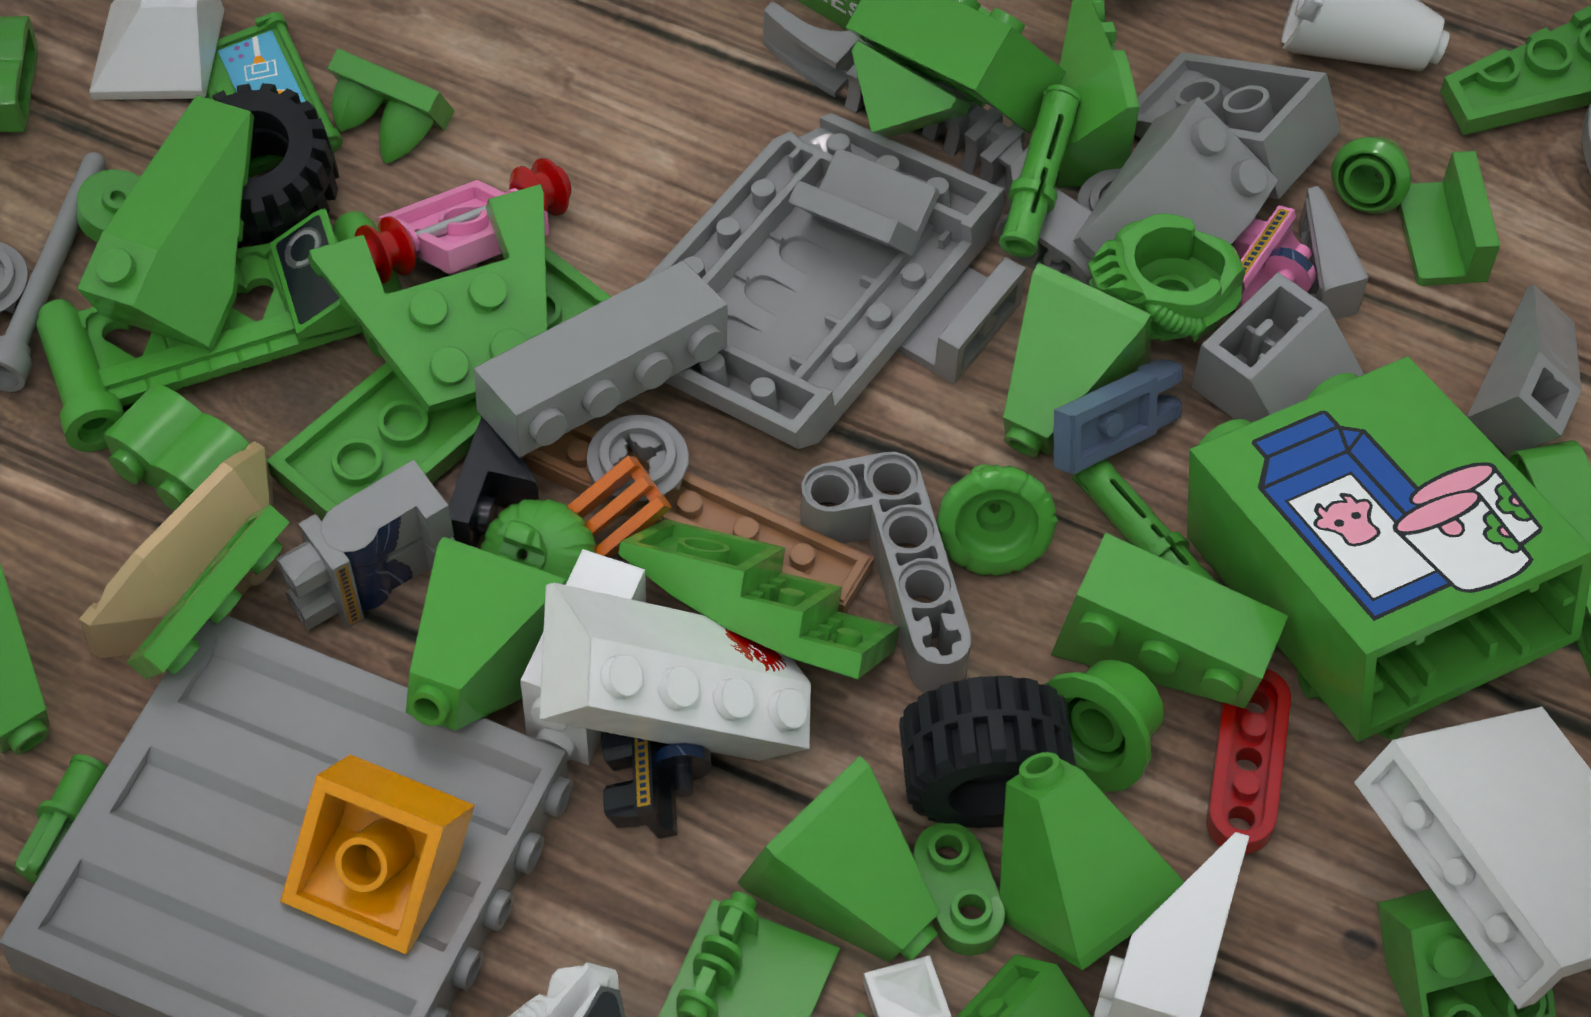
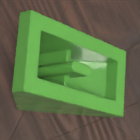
(900, 97)

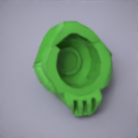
(1173, 273)

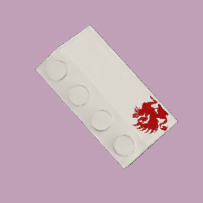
(667, 677)

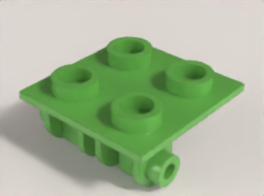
(749, 967)

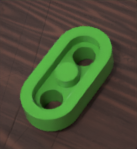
(960, 884)

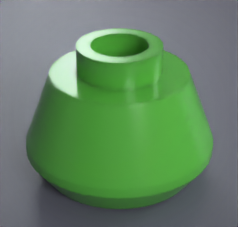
(1371, 174)

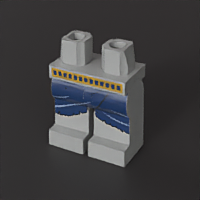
(365, 548)

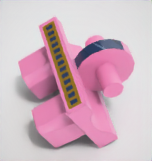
(1270, 249)

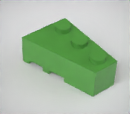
(963, 50)
(1169, 625)

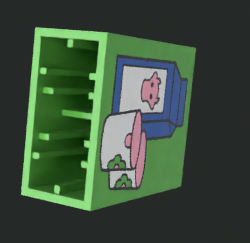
(1389, 544)

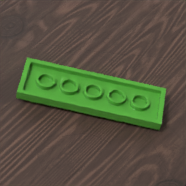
(385, 427)

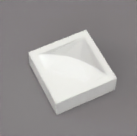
(906, 990)

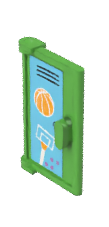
(269, 57)

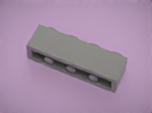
(601, 358)

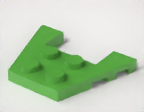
(455, 323)

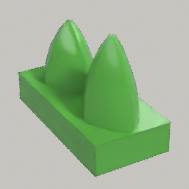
(408, 110)

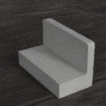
(870, 201)
(966, 320)

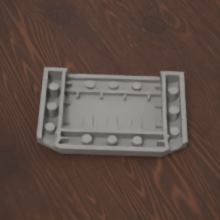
(812, 301)

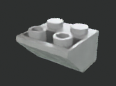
(1272, 353)

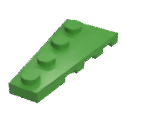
(1526, 83)

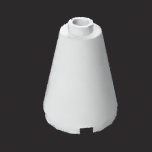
(1367, 32)

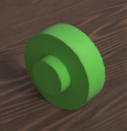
(101, 198)

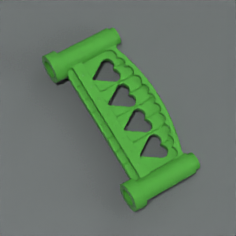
(101, 378)

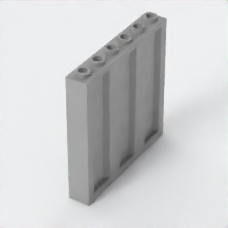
(188, 839)

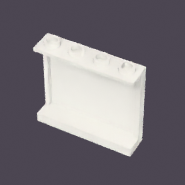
(1500, 836)

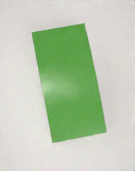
(745, 591)

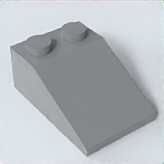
(1274, 110)
(1183, 168)

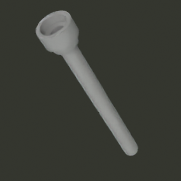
(14, 348)

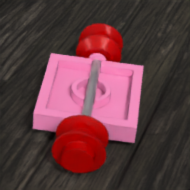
(454, 225)

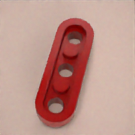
(1253, 738)

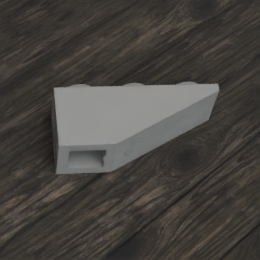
(1531, 378)

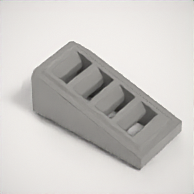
(1339, 271)

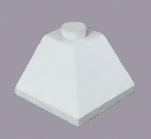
(157, 49)

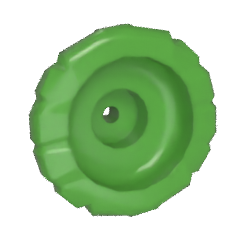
(545, 530)
(998, 535)

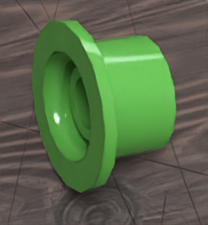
(1111, 721)

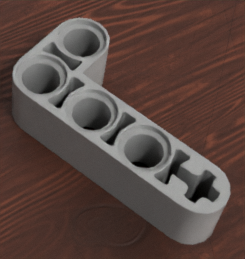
(904, 572)

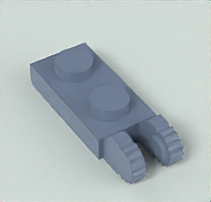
(1116, 416)

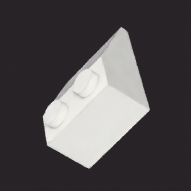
(1176, 946)

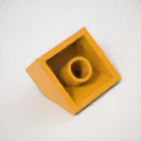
(375, 851)

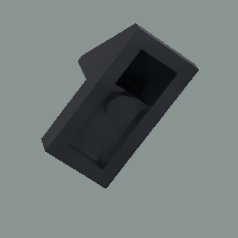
(488, 480)

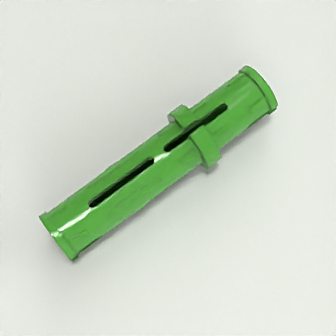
(1034, 190)
(1134, 517)

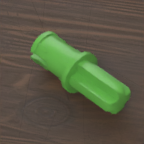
(58, 815)

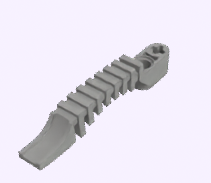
(828, 63)

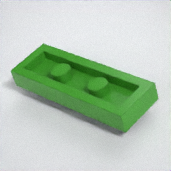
(210, 595)

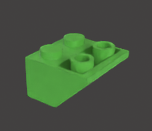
(1438, 966)

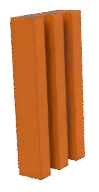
(605, 487)

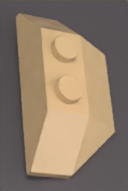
(178, 554)

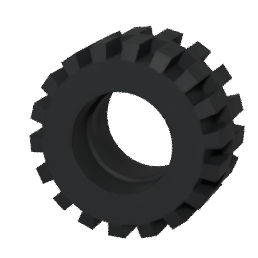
(302, 178)
(971, 741)

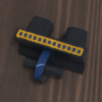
(659, 776)

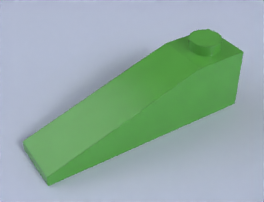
(1109, 103)
(176, 236)

